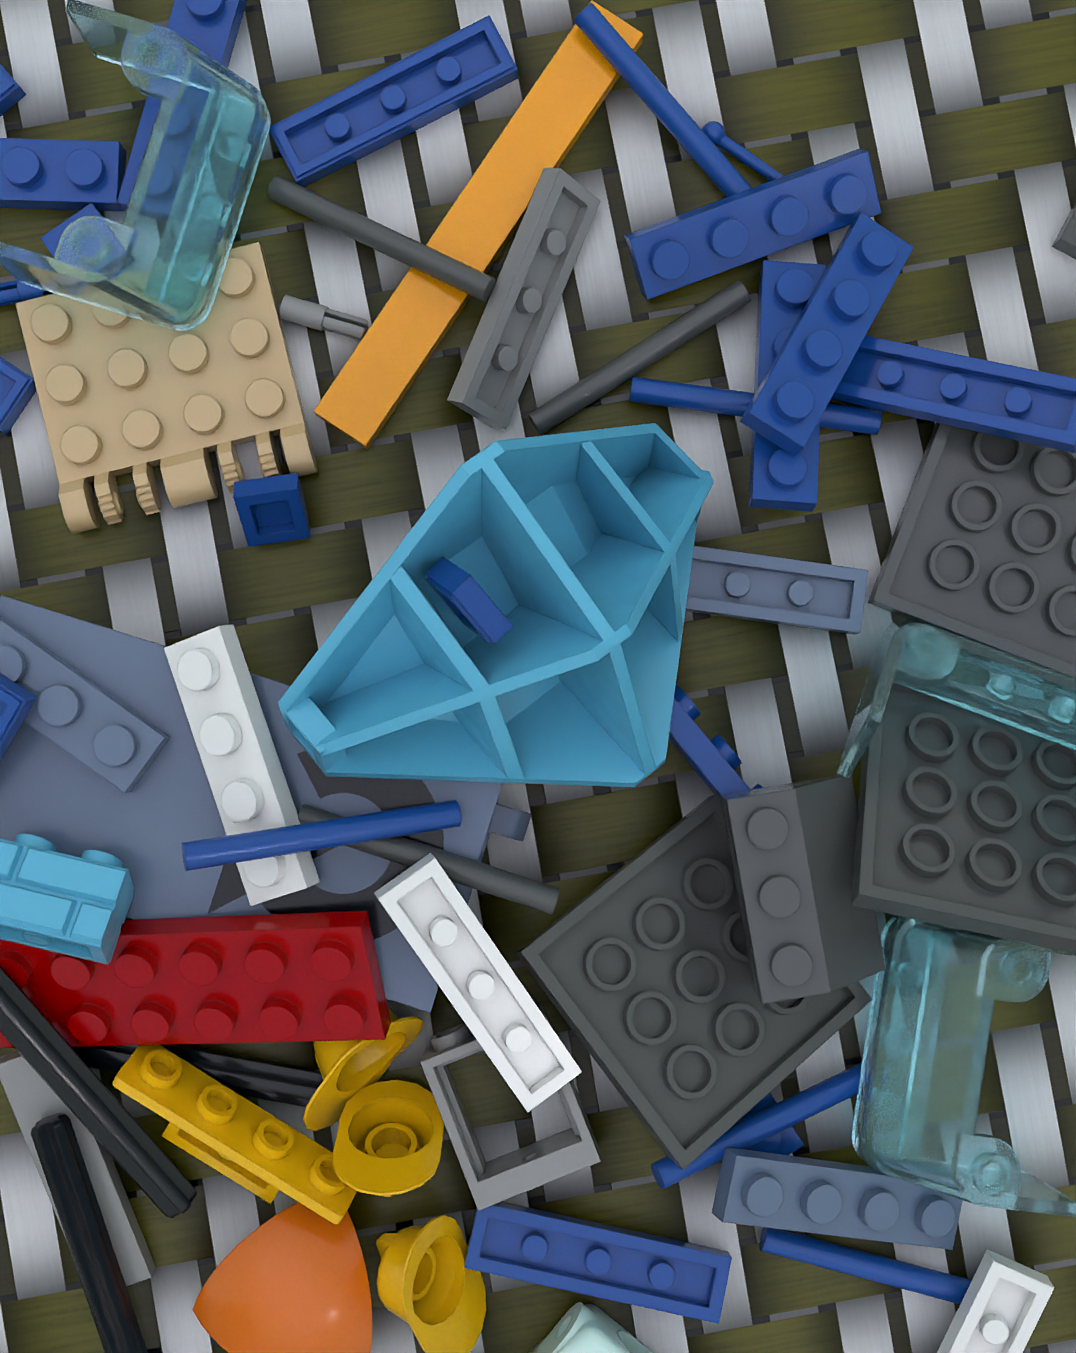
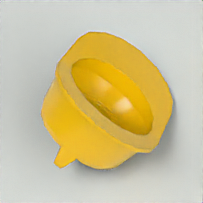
(353, 1066)
(388, 1138)
(428, 1286)

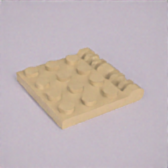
(150, 396)

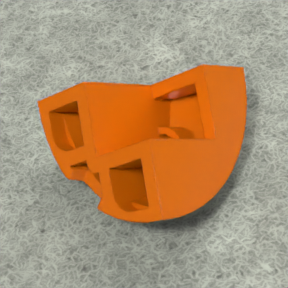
(291, 1289)

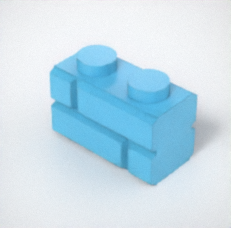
(62, 899)

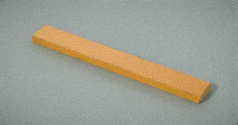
(472, 233)

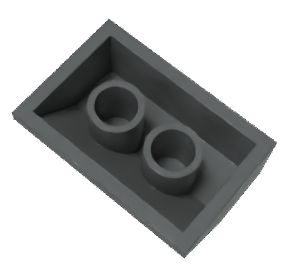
(795, 888)

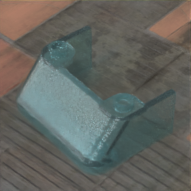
(188, 190)
(965, 676)
(929, 1063)

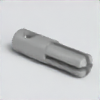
(322, 318)

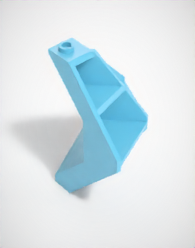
(591, 566)

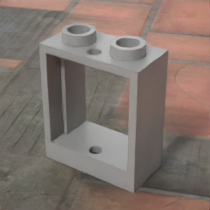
(520, 1169)

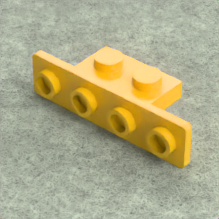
(233, 1133)

